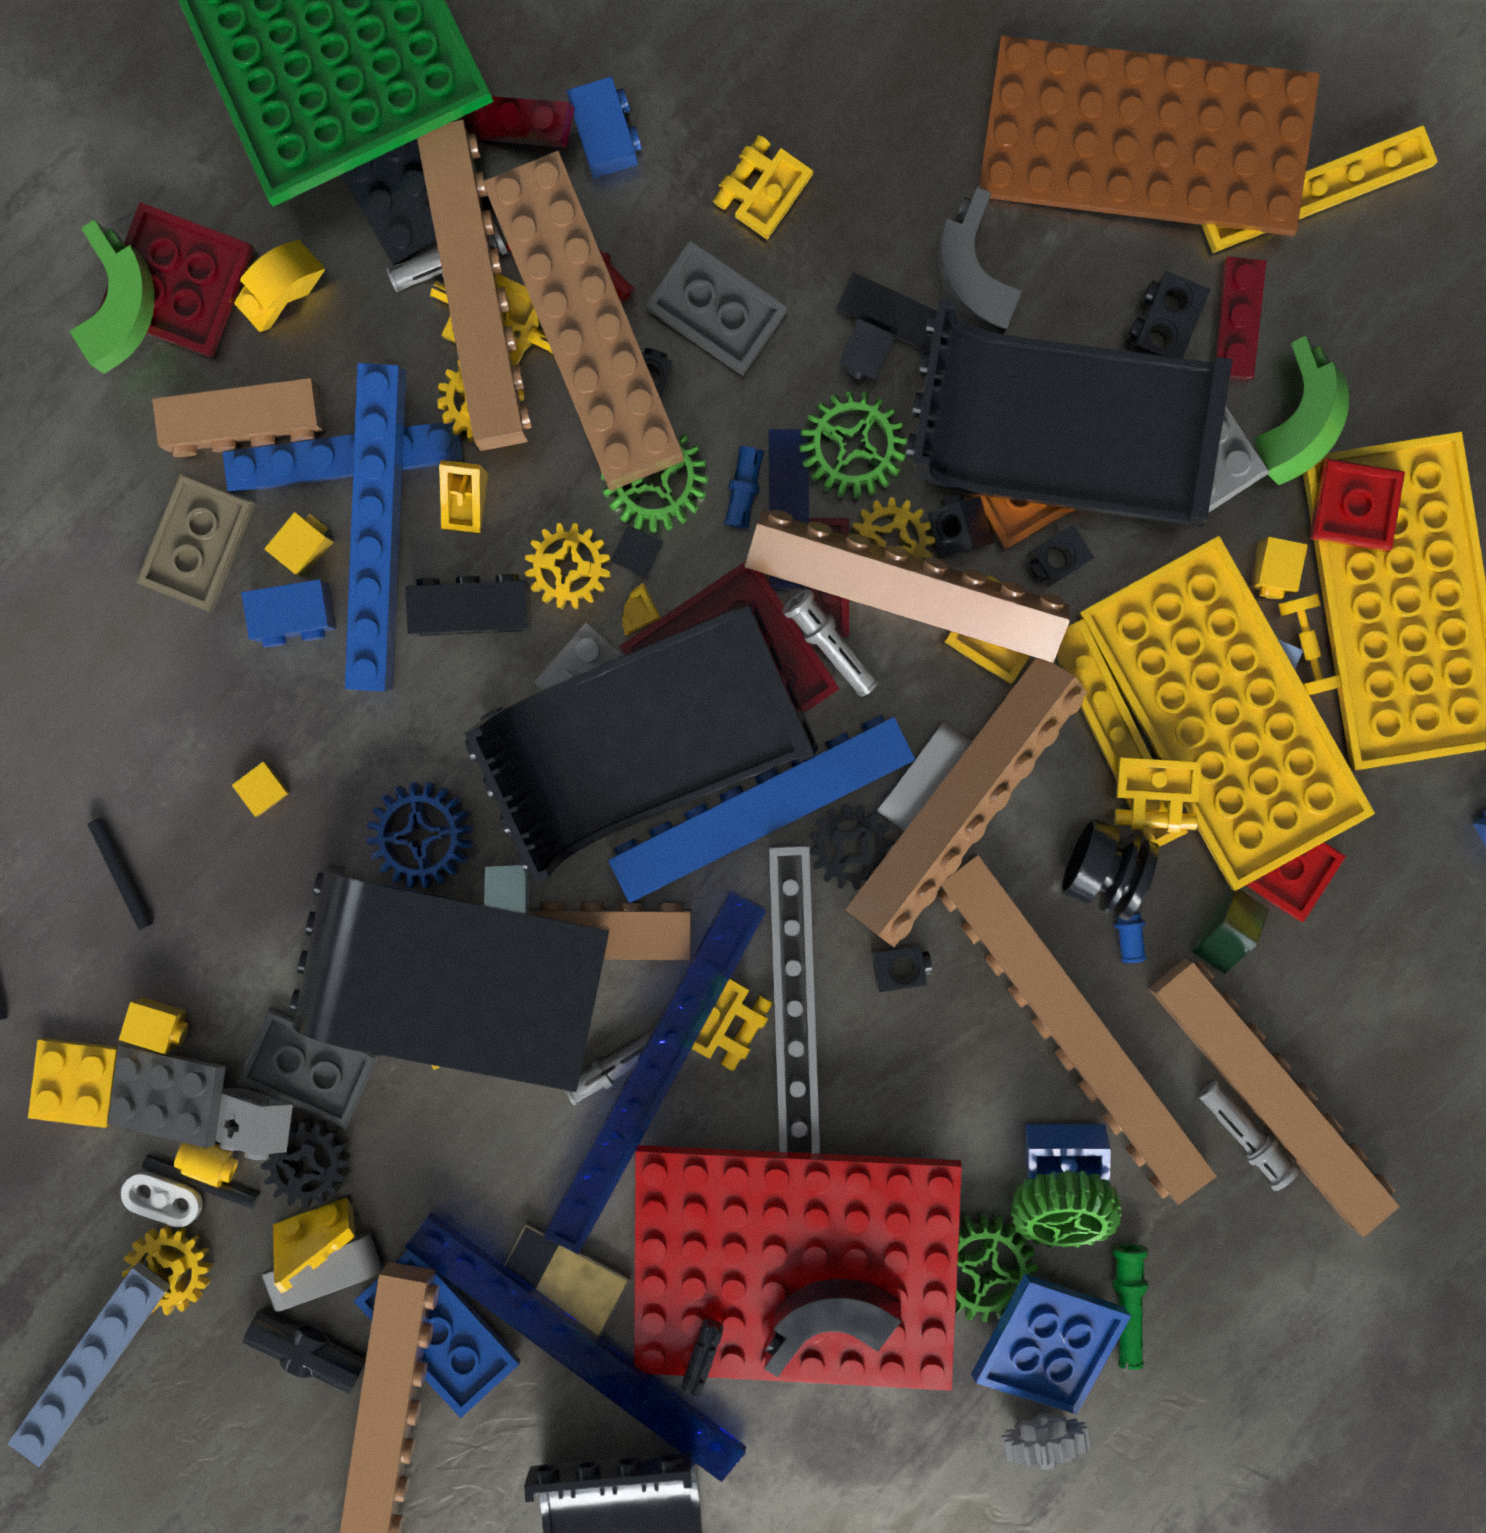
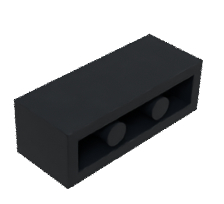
(468, 606)

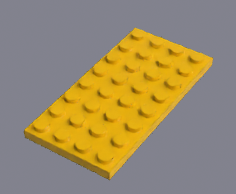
(1410, 618)
(1224, 694)

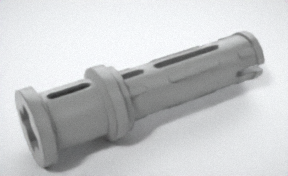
(429, 264)
(820, 630)
(1260, 1149)

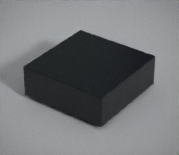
(637, 551)

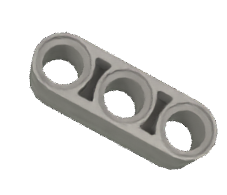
(923, 775)
(343, 1268)

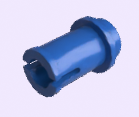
(1131, 938)

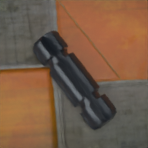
(702, 1357)

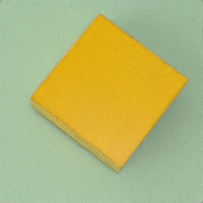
(260, 789)

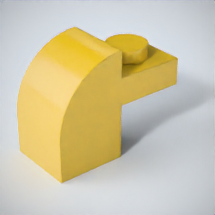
(275, 280)

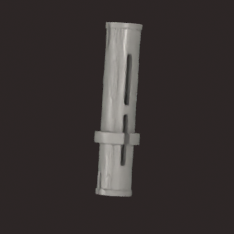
(606, 1081)

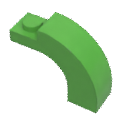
(129, 304)
(1315, 424)

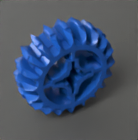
(421, 853)

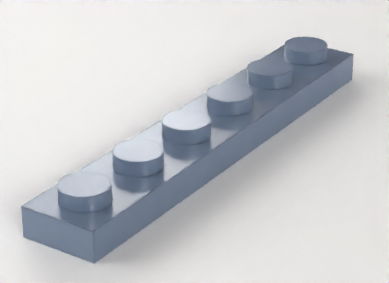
(89, 1364)

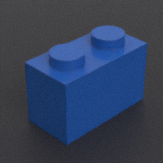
(603, 128)
(289, 612)
(1067, 1148)

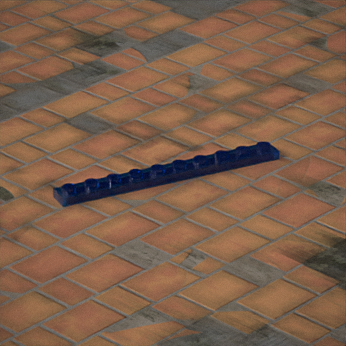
(654, 1071)
(575, 1346)

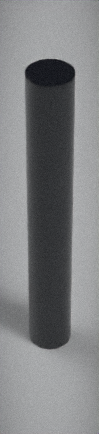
(120, 874)
(225, 1190)

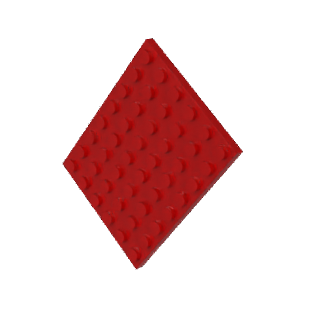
(748, 1228)

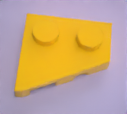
(310, 1239)

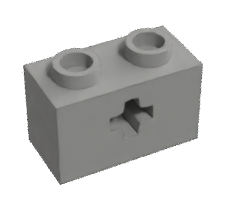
(253, 1123)

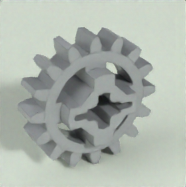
(1046, 1441)

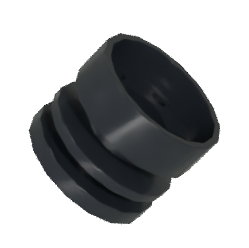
(1118, 872)

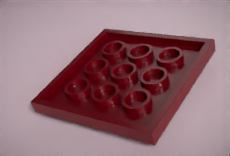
(739, 586)

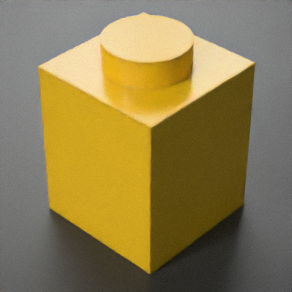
(300, 543)
(1277, 567)
(154, 1025)

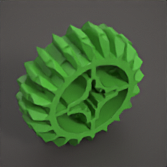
(868, 455)
(674, 505)
(1066, 1209)
(990, 1234)

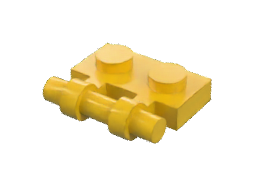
(771, 195)
(1157, 780)
(725, 1009)

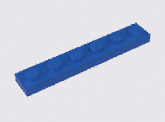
(331, 458)

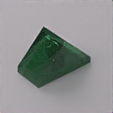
(1232, 931)

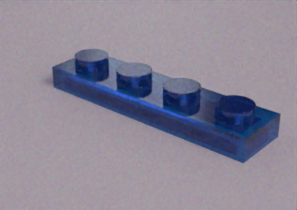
(788, 483)

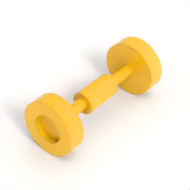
(1310, 644)

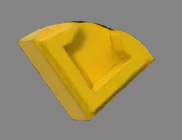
(638, 611)

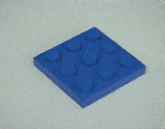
(1050, 1344)

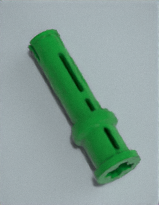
(1130, 1289)

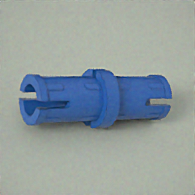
(743, 487)

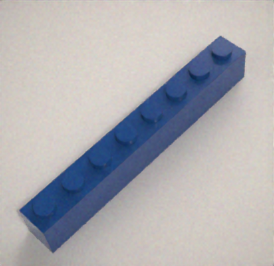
(375, 527)
(761, 809)

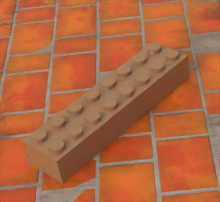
(584, 321)

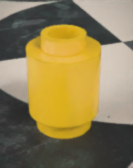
(206, 1164)

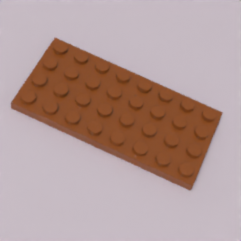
(1149, 135)

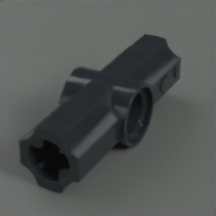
(304, 1351)

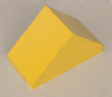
(462, 495)

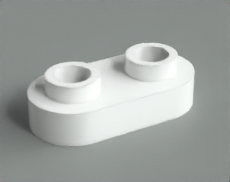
(163, 1200)

